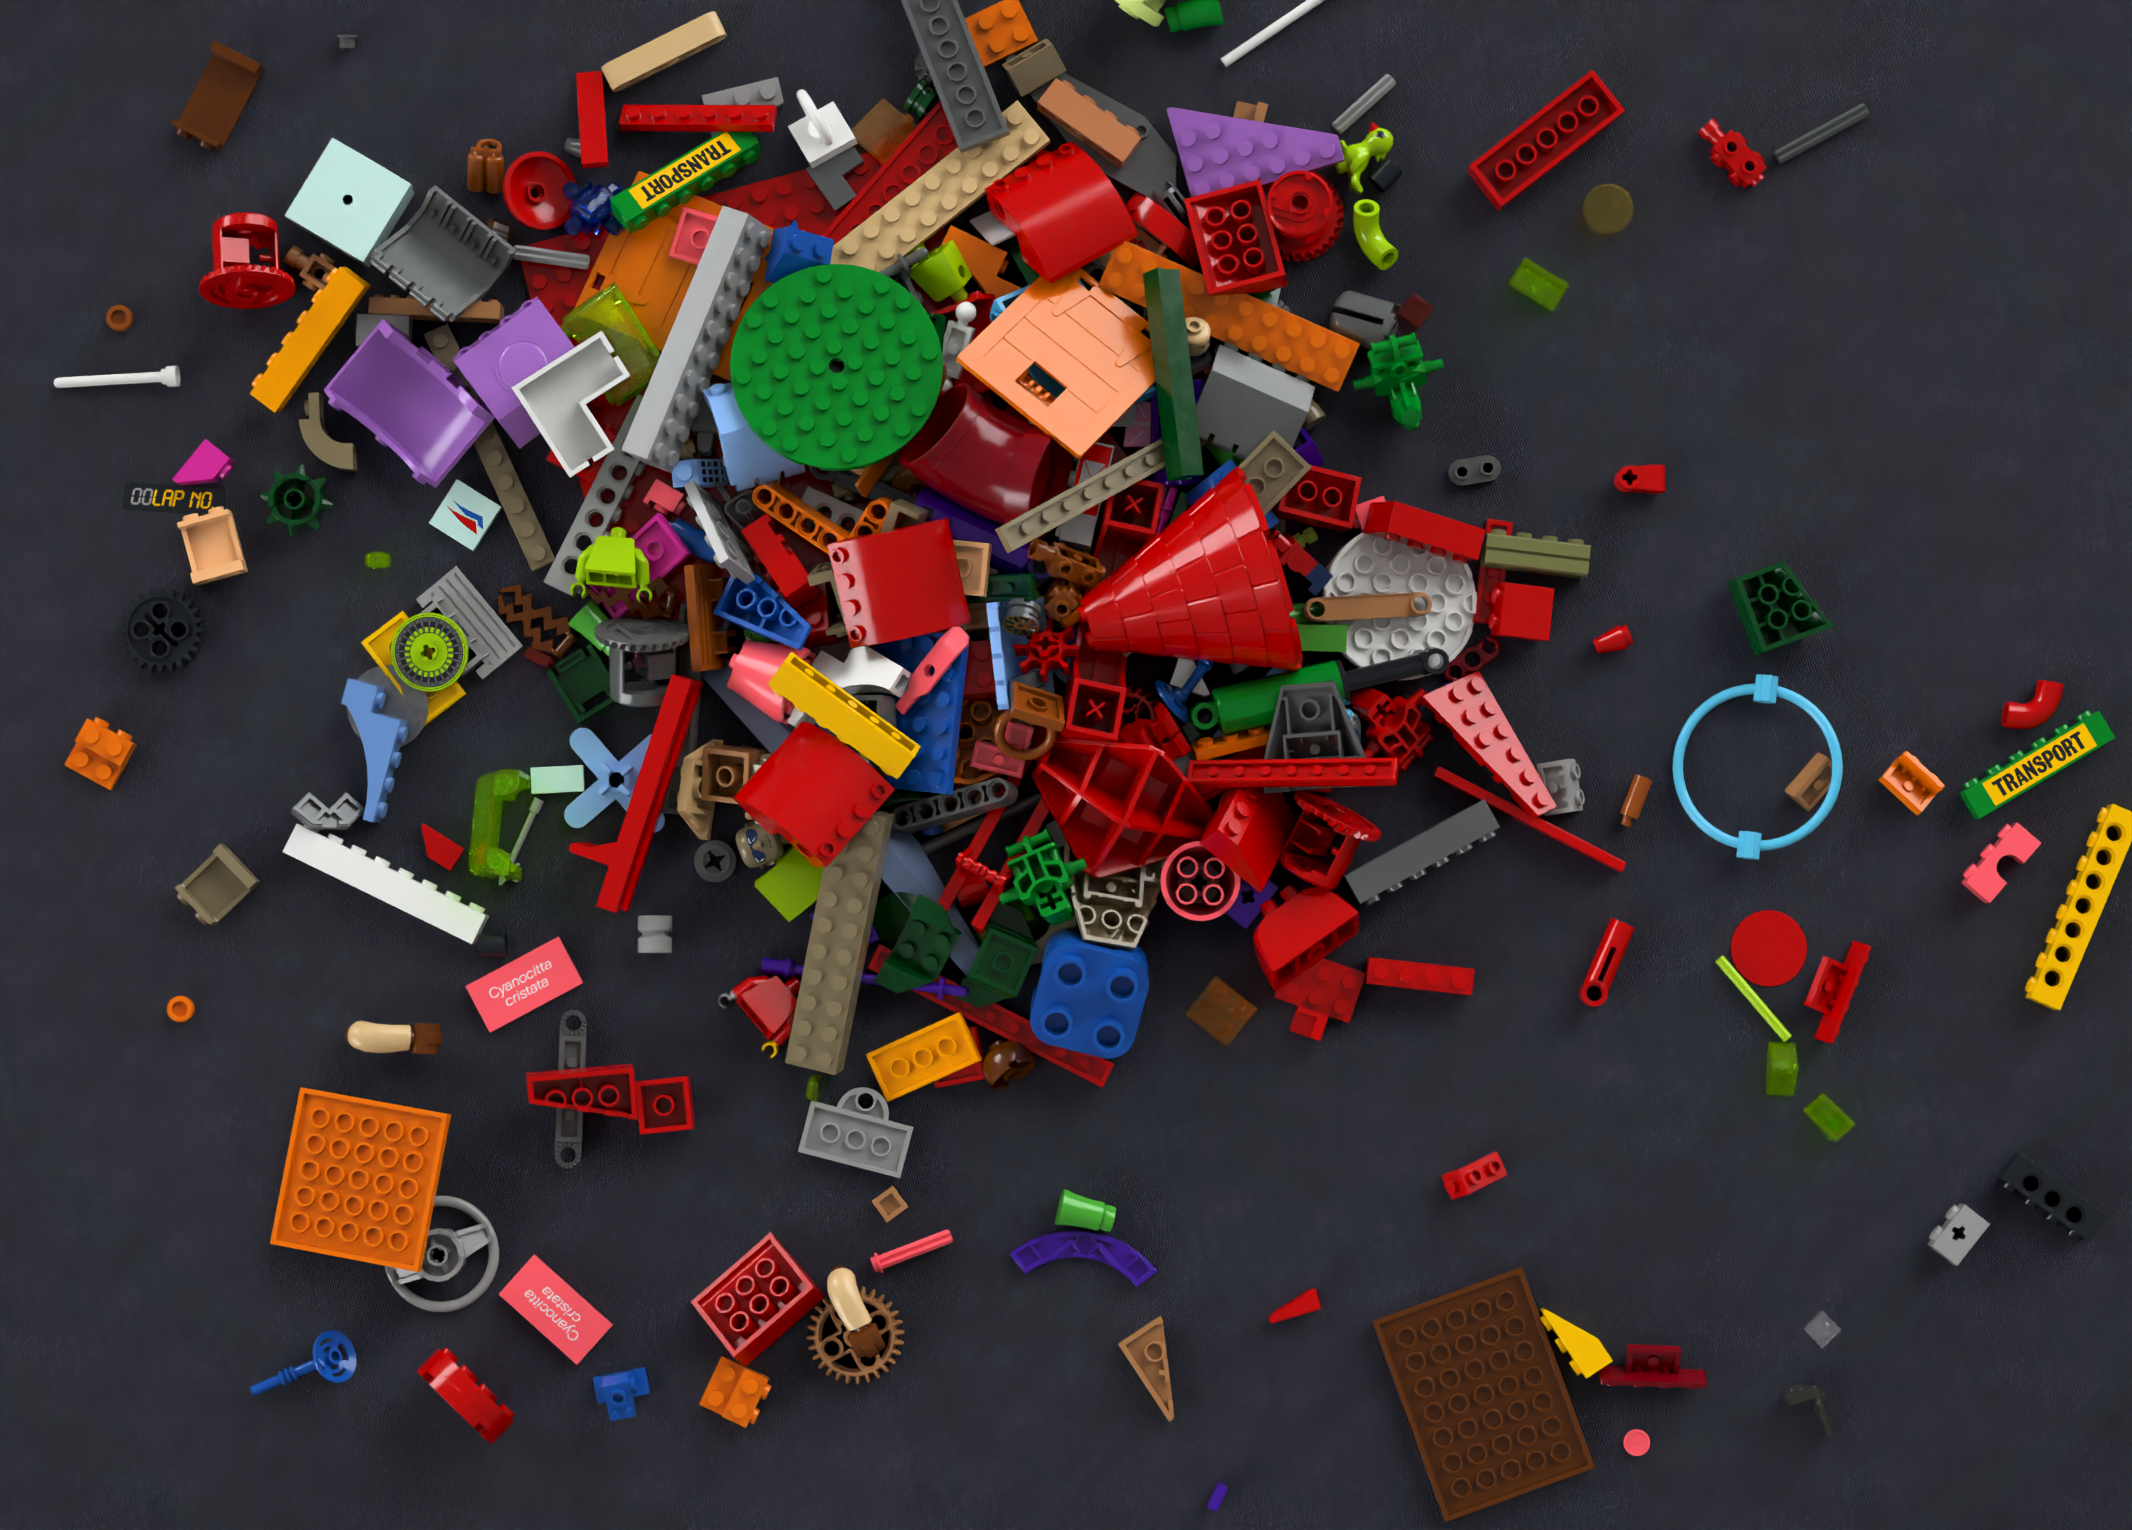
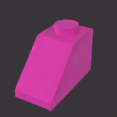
(204, 466)

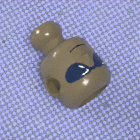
(758, 846)

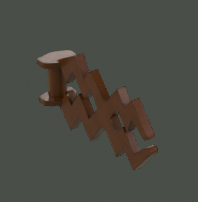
(657, 585)
(529, 614)

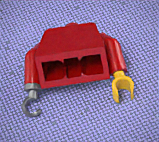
(768, 1005)

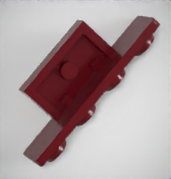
(1652, 1367)

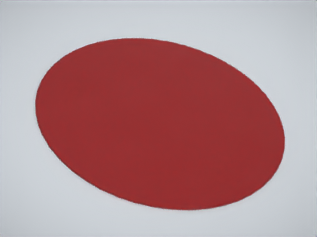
(1768, 948)

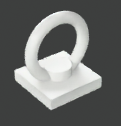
(821, 132)

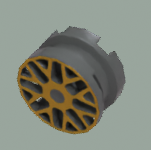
(1022, 617)

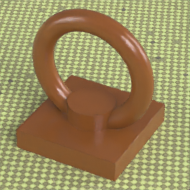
(1036, 708)

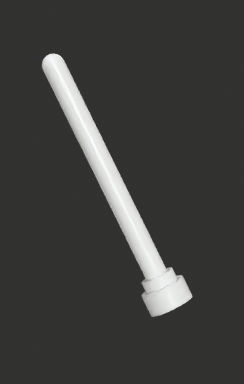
(168, 376)

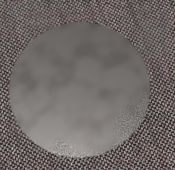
(411, 707)

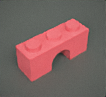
(2012, 842)

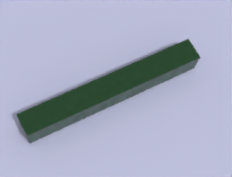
(1173, 374)

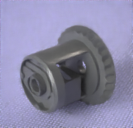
(655, 642)

